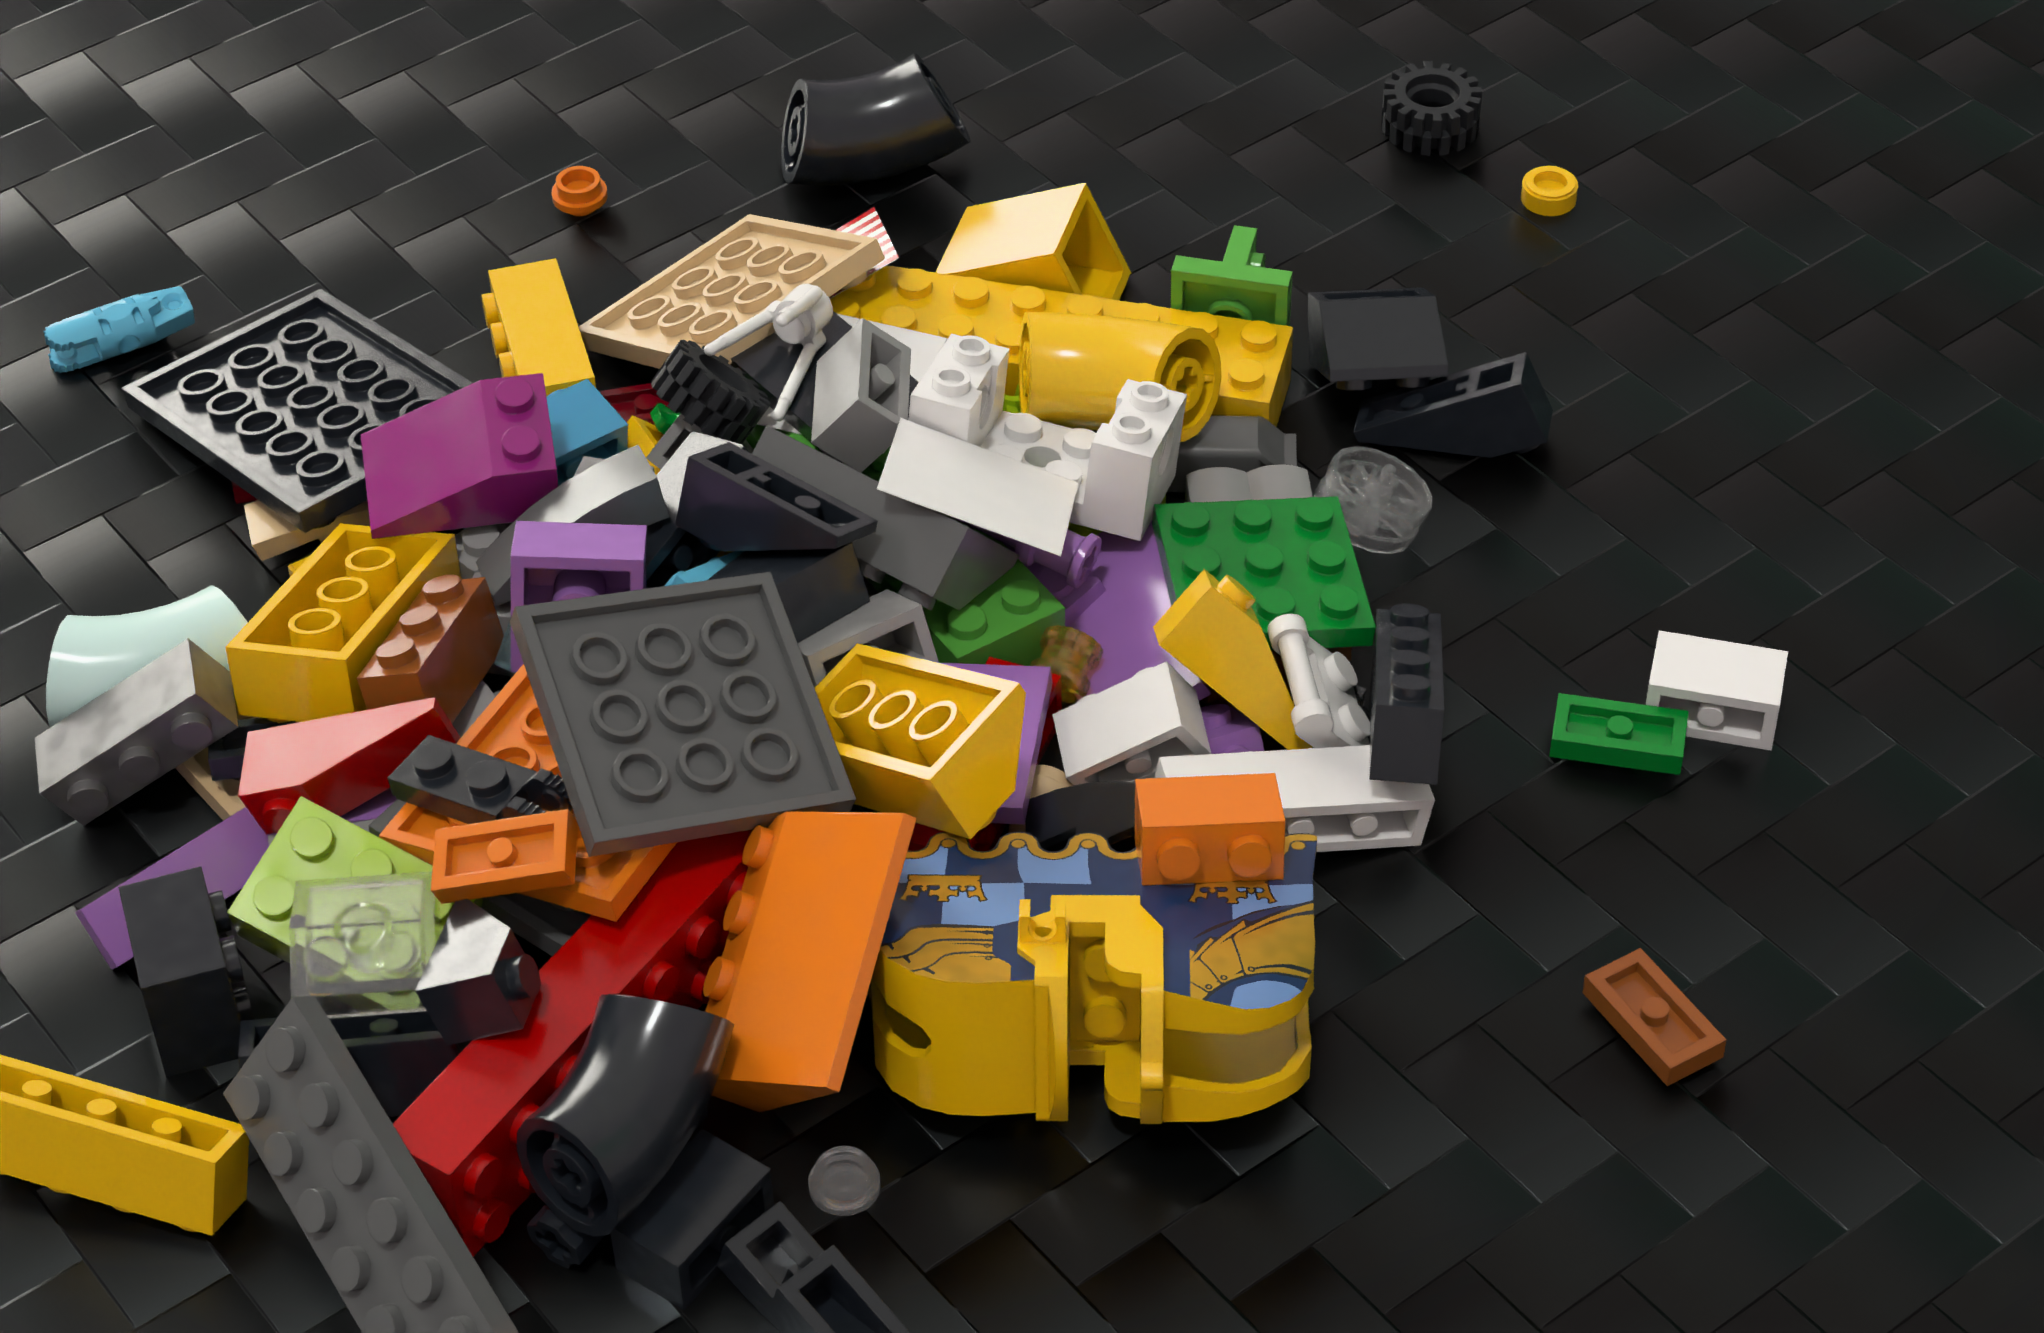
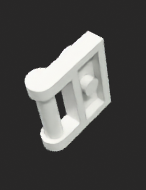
(1320, 687)

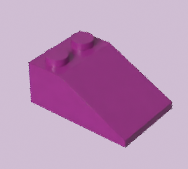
(461, 459)

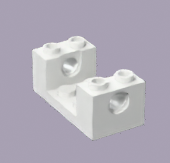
(1117, 469)

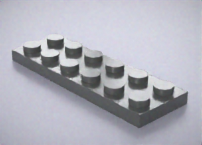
(357, 1184)

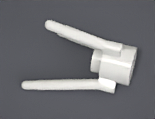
(795, 320)

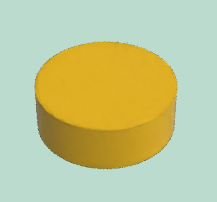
(1549, 191)

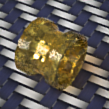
(1071, 656)

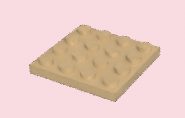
(727, 285)

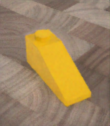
(1223, 644)

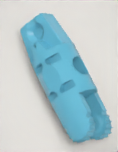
(117, 328)

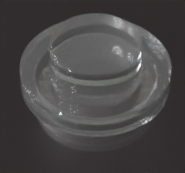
(844, 1181)

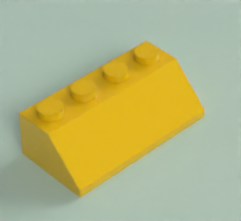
(924, 737)

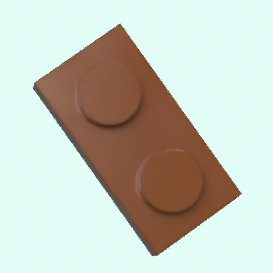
(1654, 1016)

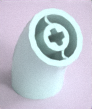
(102, 651)

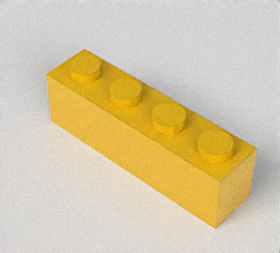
(535, 325)
(120, 1148)

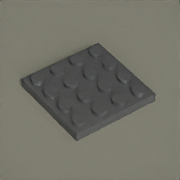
(679, 711)

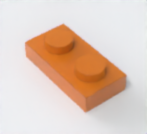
(504, 856)

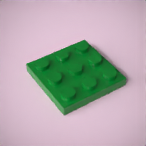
(1282, 550)

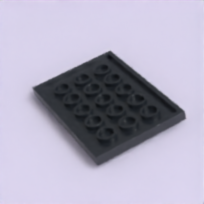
(289, 403)

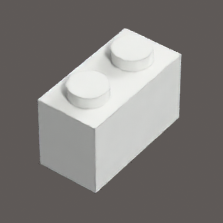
(1723, 685)
(1131, 726)

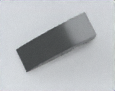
(610, 492)

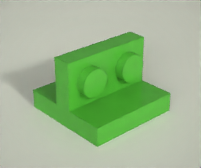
(1235, 287)

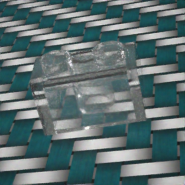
(363, 942)

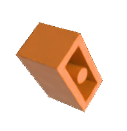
(1209, 829)

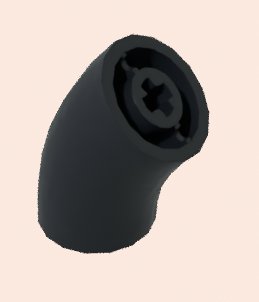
(868, 126)
(622, 1109)

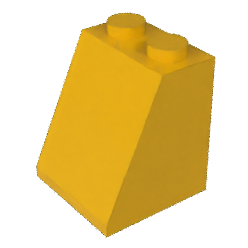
(1040, 241)

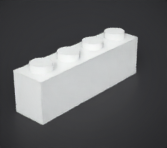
(1326, 794)

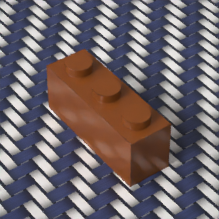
(436, 647)

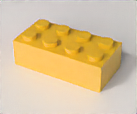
(328, 620)

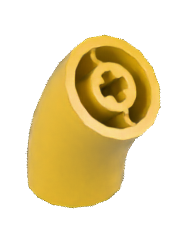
(1081, 361)

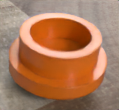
(579, 191)

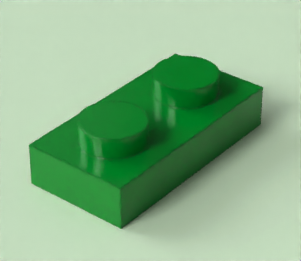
(1619, 734)

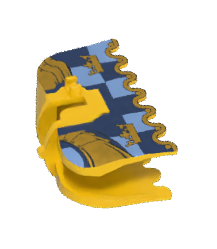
(1170, 986)

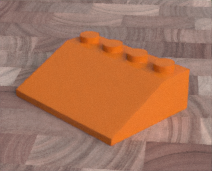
(803, 951)

